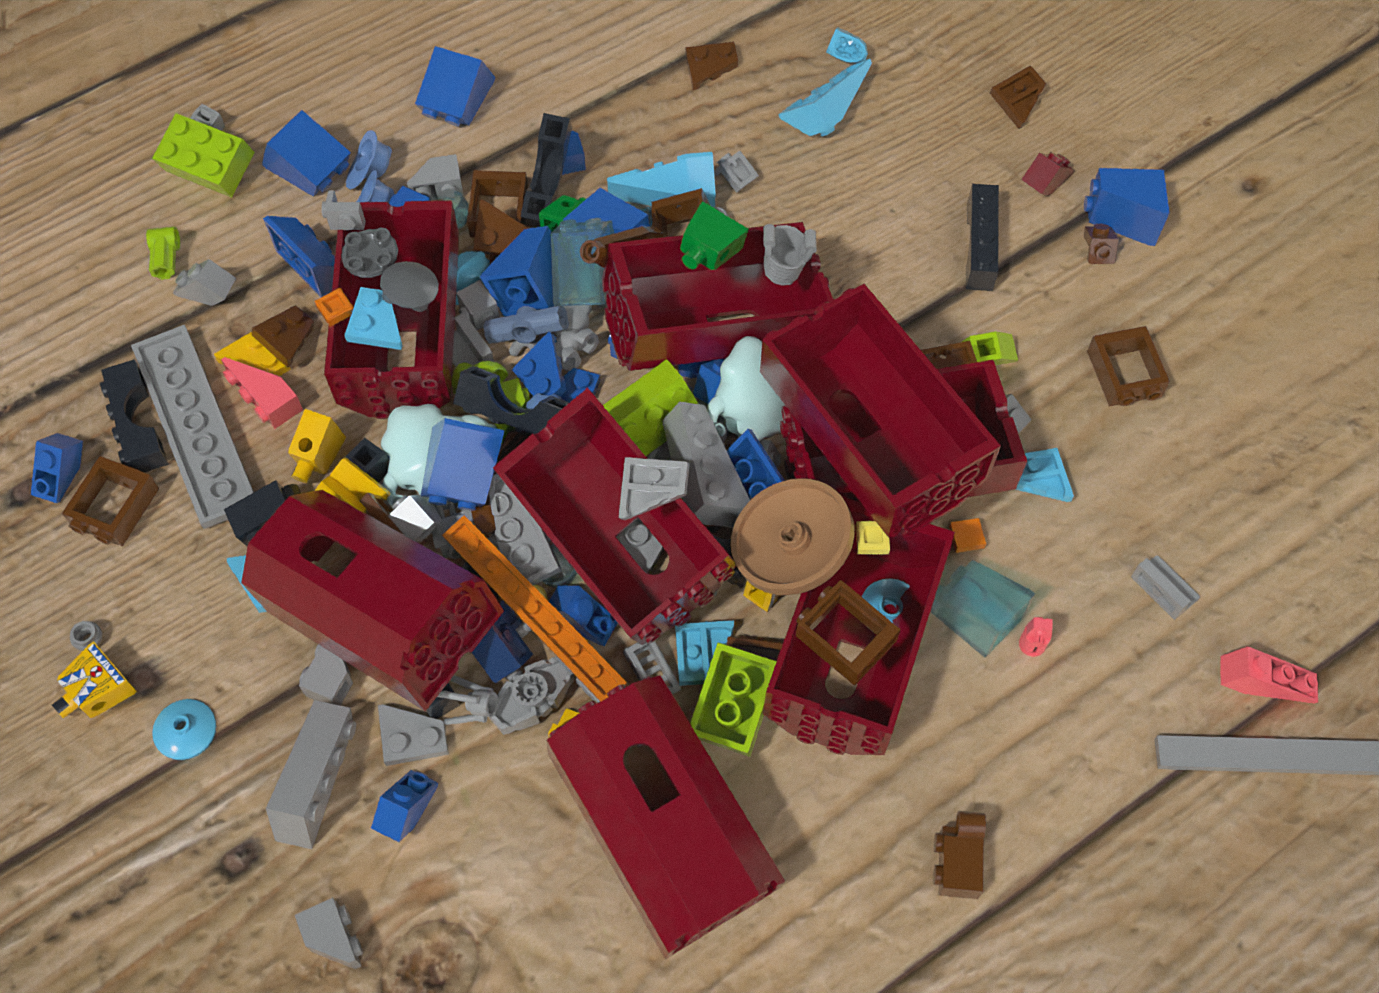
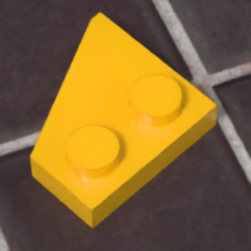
(252, 353)

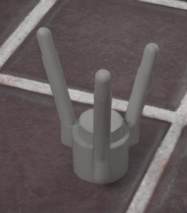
(480, 703)

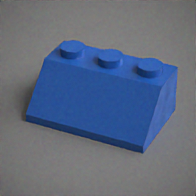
(303, 252)
(753, 464)

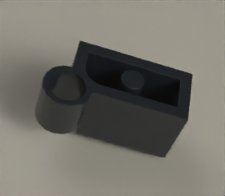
(254, 510)

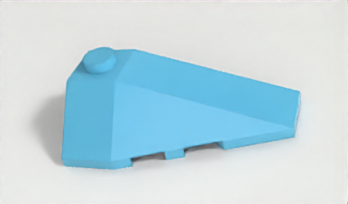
(827, 103)
(685, 175)

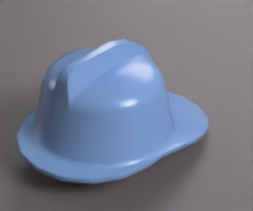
(370, 156)
(375, 190)

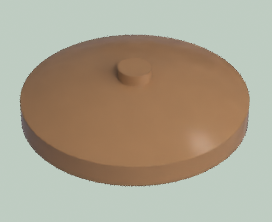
(792, 536)

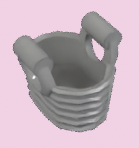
(786, 252)

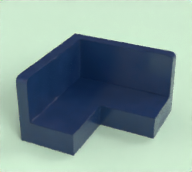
(502, 647)

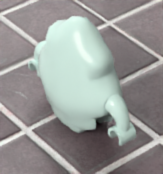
(745, 395)
(408, 444)

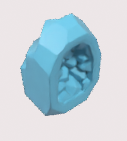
(847, 47)

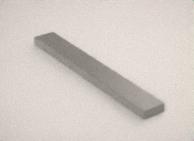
(1267, 755)

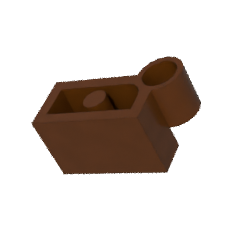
(961, 856)

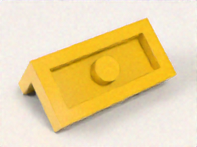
(351, 484)

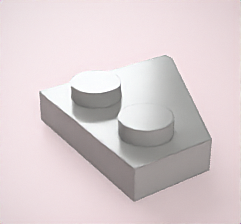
(651, 484)
(410, 736)

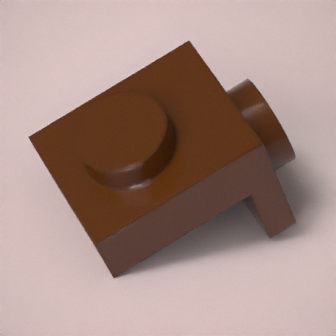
(1101, 243)

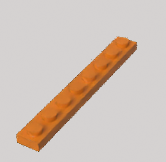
(533, 608)

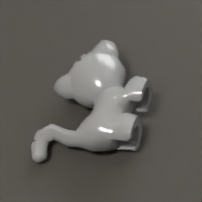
(569, 341)

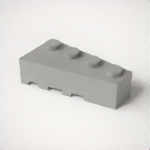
(713, 484)
(310, 774)

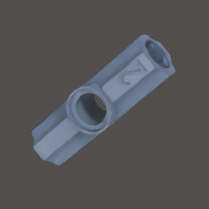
(526, 324)

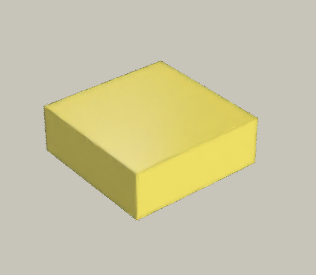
(871, 538)

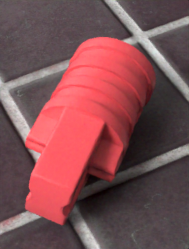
(1036, 634)

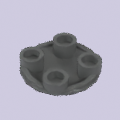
(369, 252)
(409, 285)

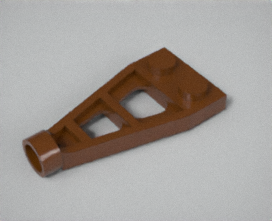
(601, 243)

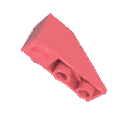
(268, 392)
(1267, 676)

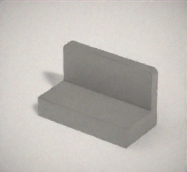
(468, 343)
(1165, 586)

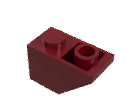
(1048, 172)

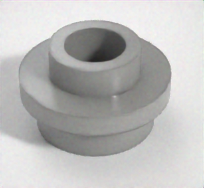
(80, 630)

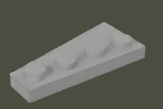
(520, 535)

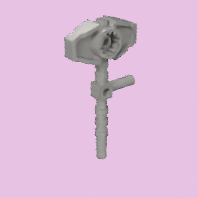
(531, 693)

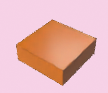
(334, 307)
(967, 535)

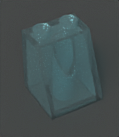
(572, 278)
(981, 605)

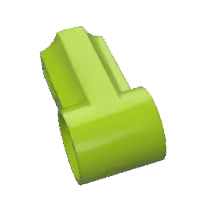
(163, 247)

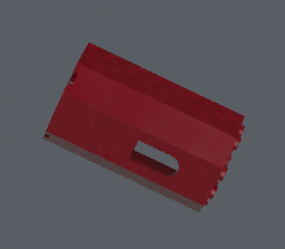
(662, 307)
(359, 372)
(975, 384)
(928, 437)
(573, 488)
(391, 610)
(866, 719)
(688, 859)

